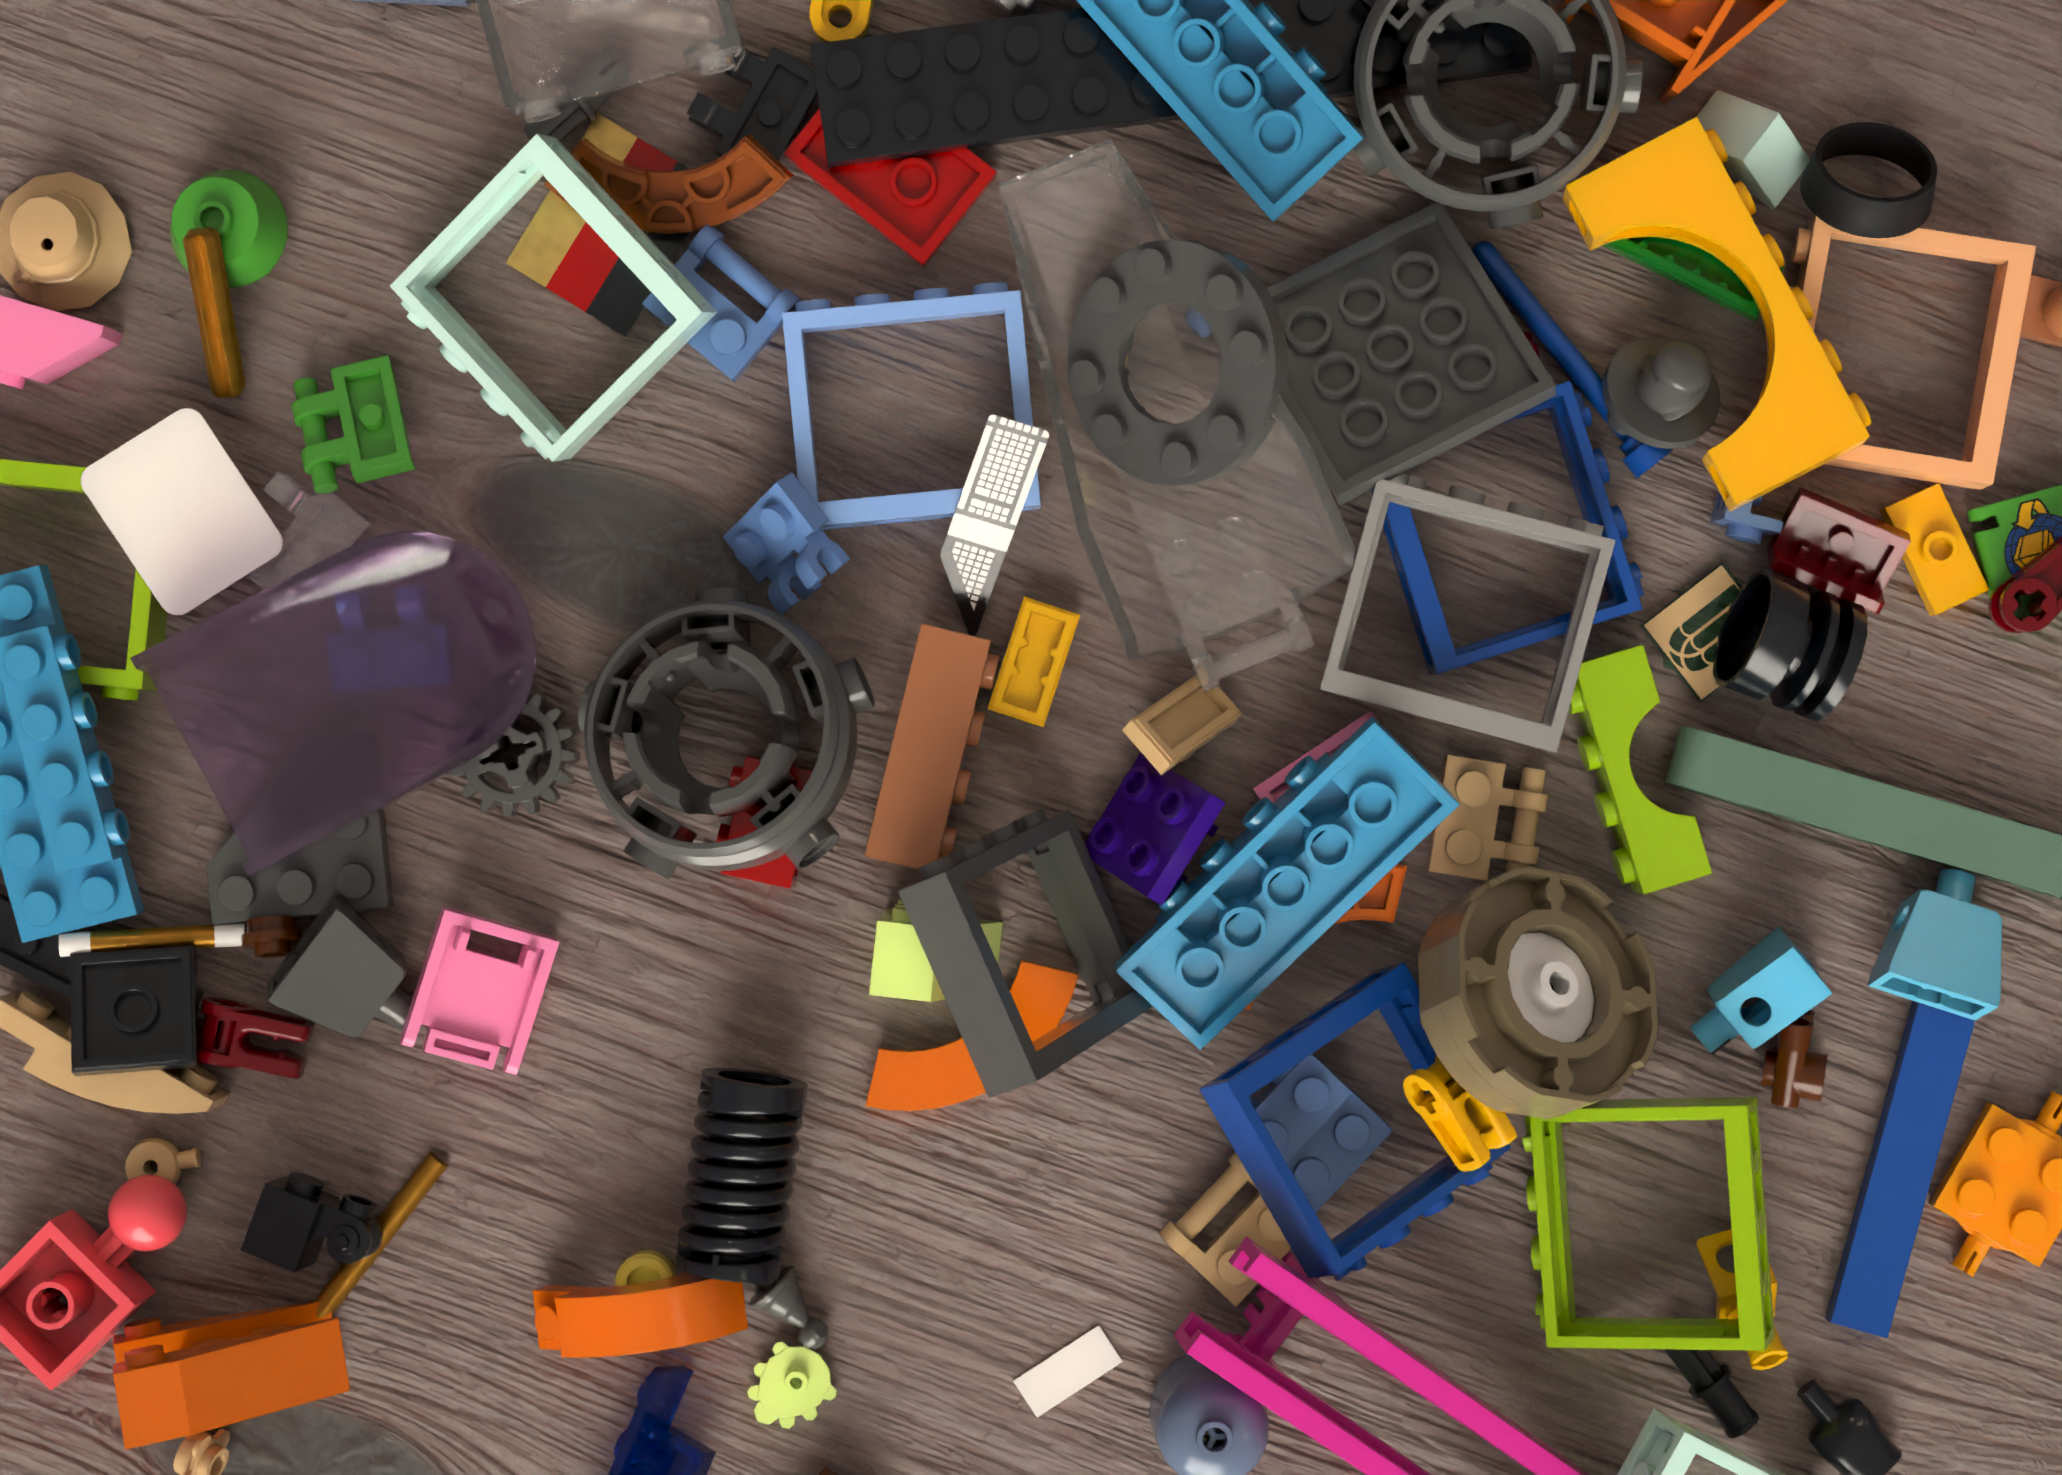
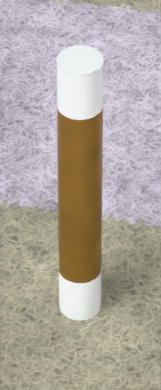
(146, 938)

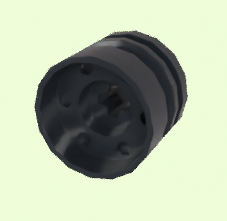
(1790, 645)

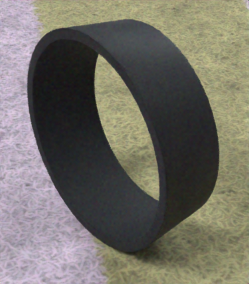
(1862, 213)

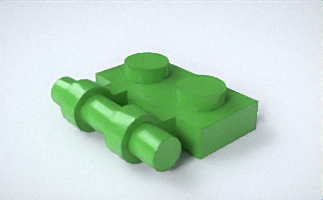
(371, 421)

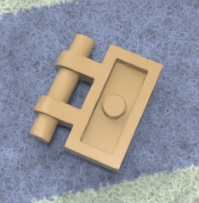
(1465, 838)

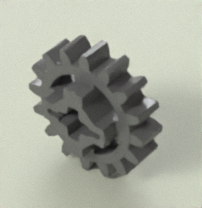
(523, 778)

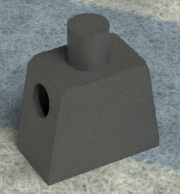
(342, 974)

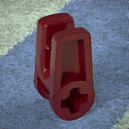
(2043, 583)
(227, 1041)

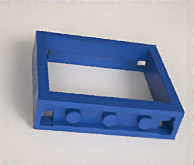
(1588, 475)
(1397, 998)

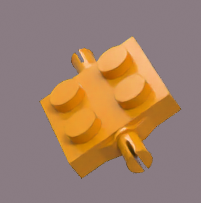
(2006, 1185)

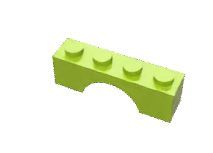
(1653, 844)

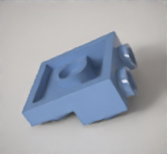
(1319, 1127)

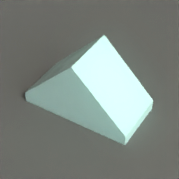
(1757, 144)

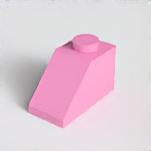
(46, 343)

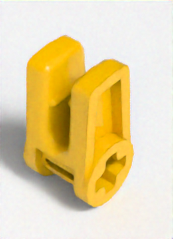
(1457, 1118)

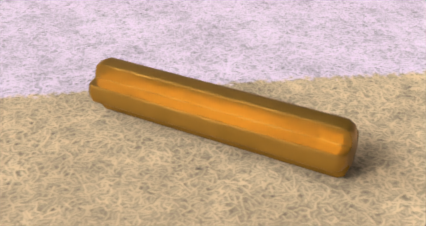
(214, 312)

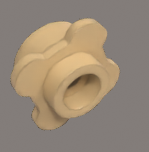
(202, 1454)

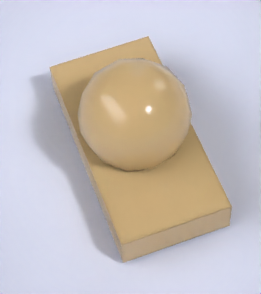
(1181, 724)

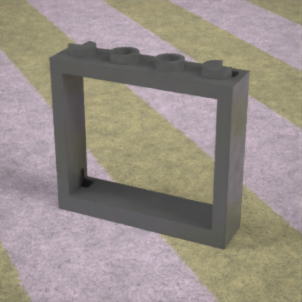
(971, 974)

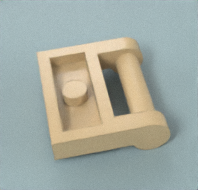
(1252, 1221)

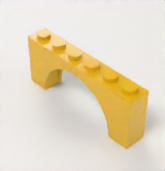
(1685, 194)

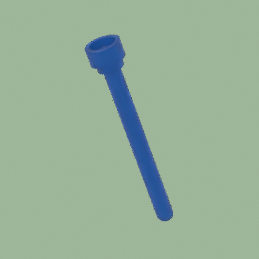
(1638, 455)

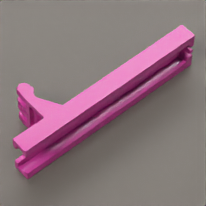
(1287, 1297)

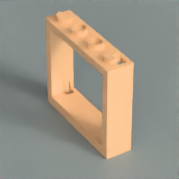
(1997, 353)

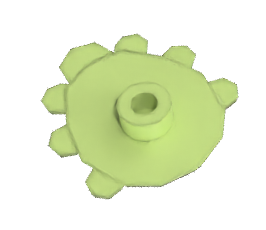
(790, 1385)

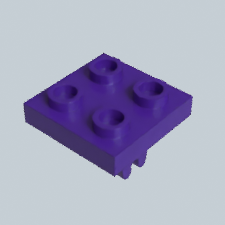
(1152, 829)

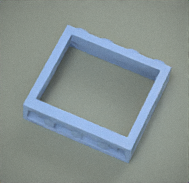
(877, 311)

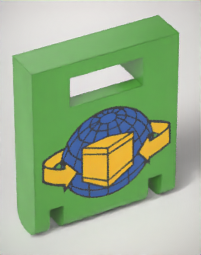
(2022, 531)

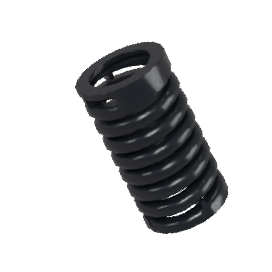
(721, 1192)

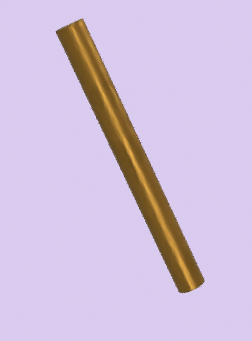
(391, 1221)

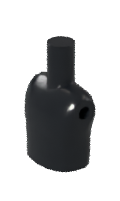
(1848, 1434)

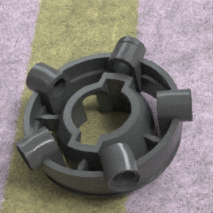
(1513, 194)
(785, 817)

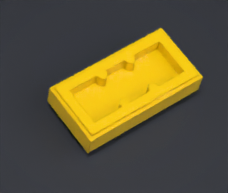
(1938, 551)
(1033, 661)

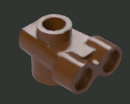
(1793, 1069)

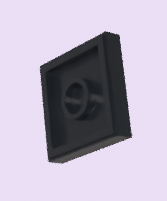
(134, 1010)

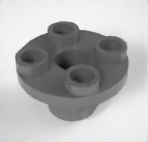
(1661, 392)

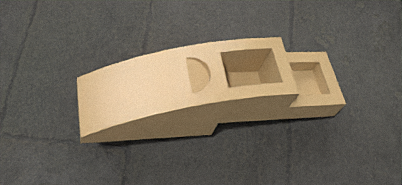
(153, 1091)

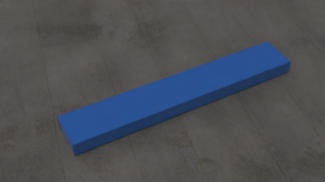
(1899, 1170)

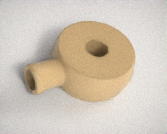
(165, 1154)

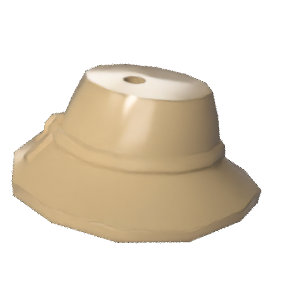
(86, 235)

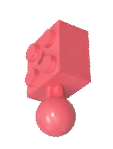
(90, 1272)

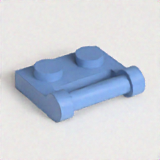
(730, 336)

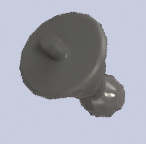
(785, 1301)

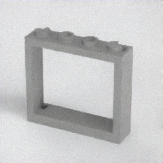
(1519, 521)

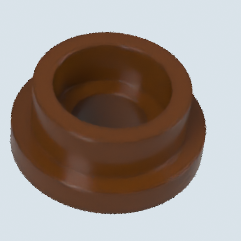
(271, 935)

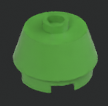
(245, 216)

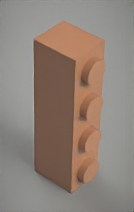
(929, 747)

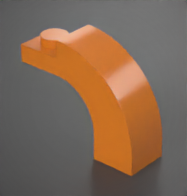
(637, 1316)

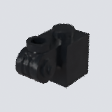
(298, 1216)

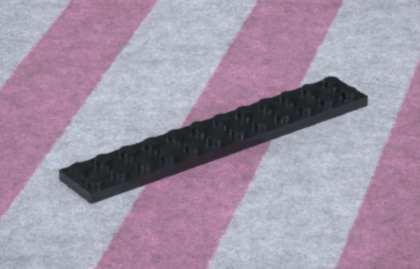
(1068, 77)

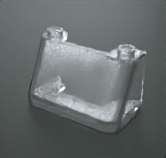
(588, 48)

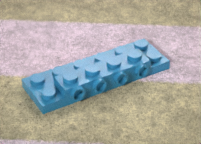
(1236, 89)
(57, 814)
(1284, 880)

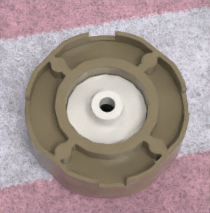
(1536, 994)

